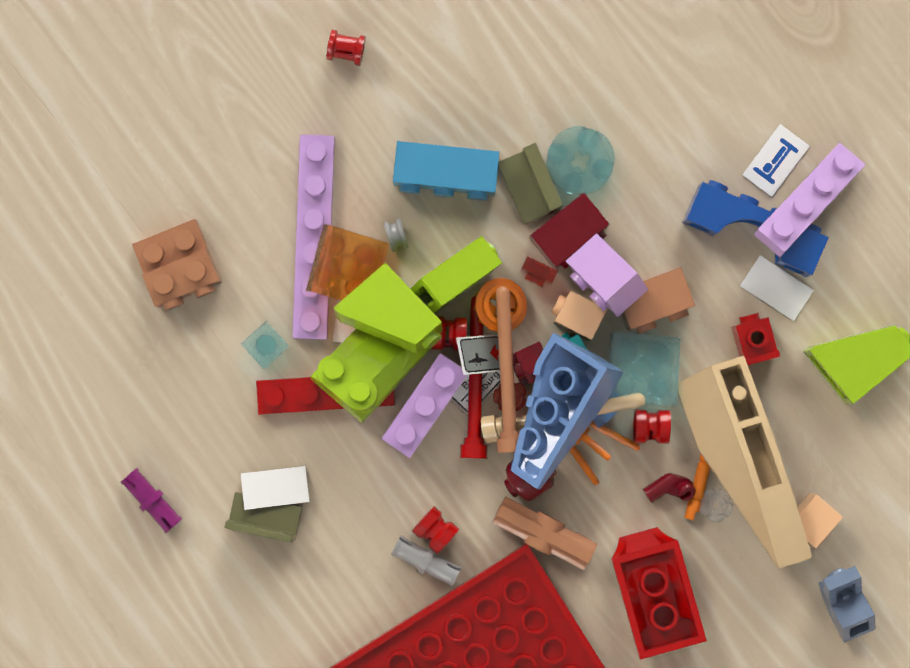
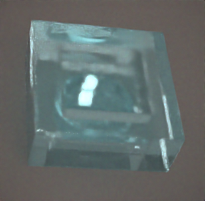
(265, 345)

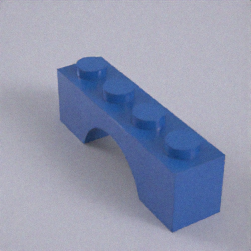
(716, 208)

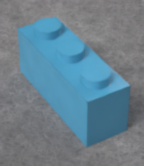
(445, 170)

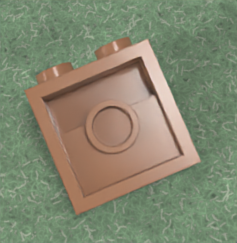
(177, 265)

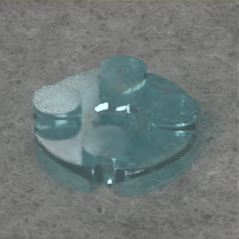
(586, 142)

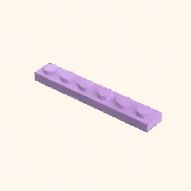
(313, 211)

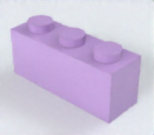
(424, 405)

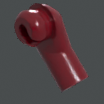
(670, 484)

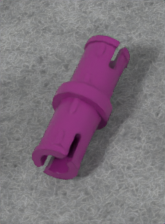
(151, 500)

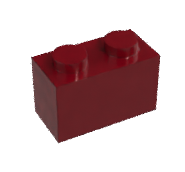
(569, 231)

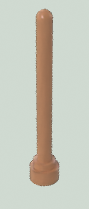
(509, 435)

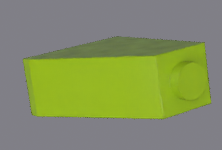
(457, 275)
(390, 312)
(860, 360)

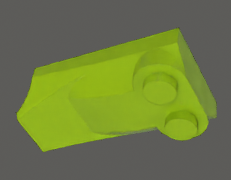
(364, 372)

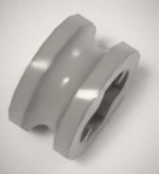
(396, 235)

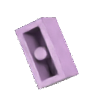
(607, 275)

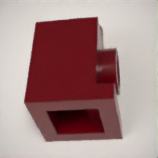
(525, 361)

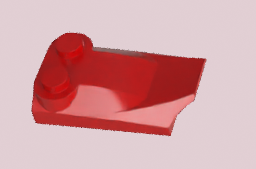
(656, 593)

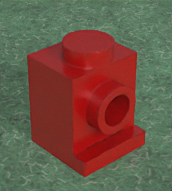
(752, 352)

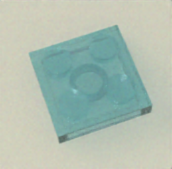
(648, 366)

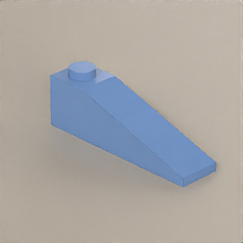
(564, 401)

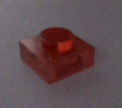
(537, 272)

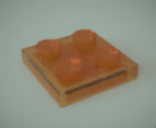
(344, 261)

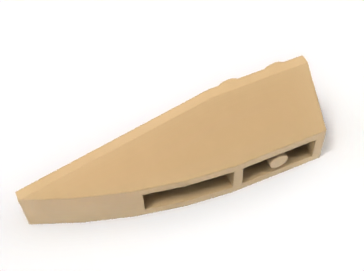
(744, 456)

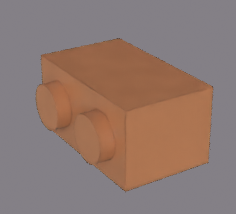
(666, 296)

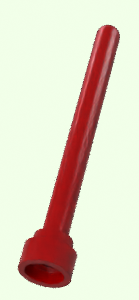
(474, 444)

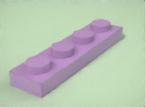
(809, 200)

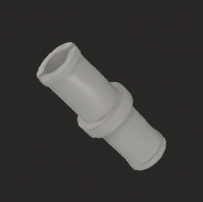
(426, 561)

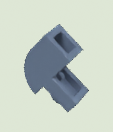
(847, 603)

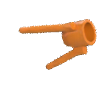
(598, 449)

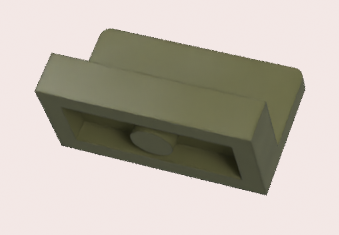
(530, 184)
(270, 522)

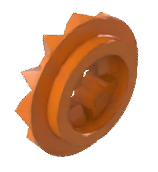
(486, 310)

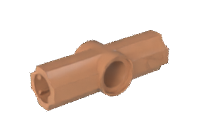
(544, 533)

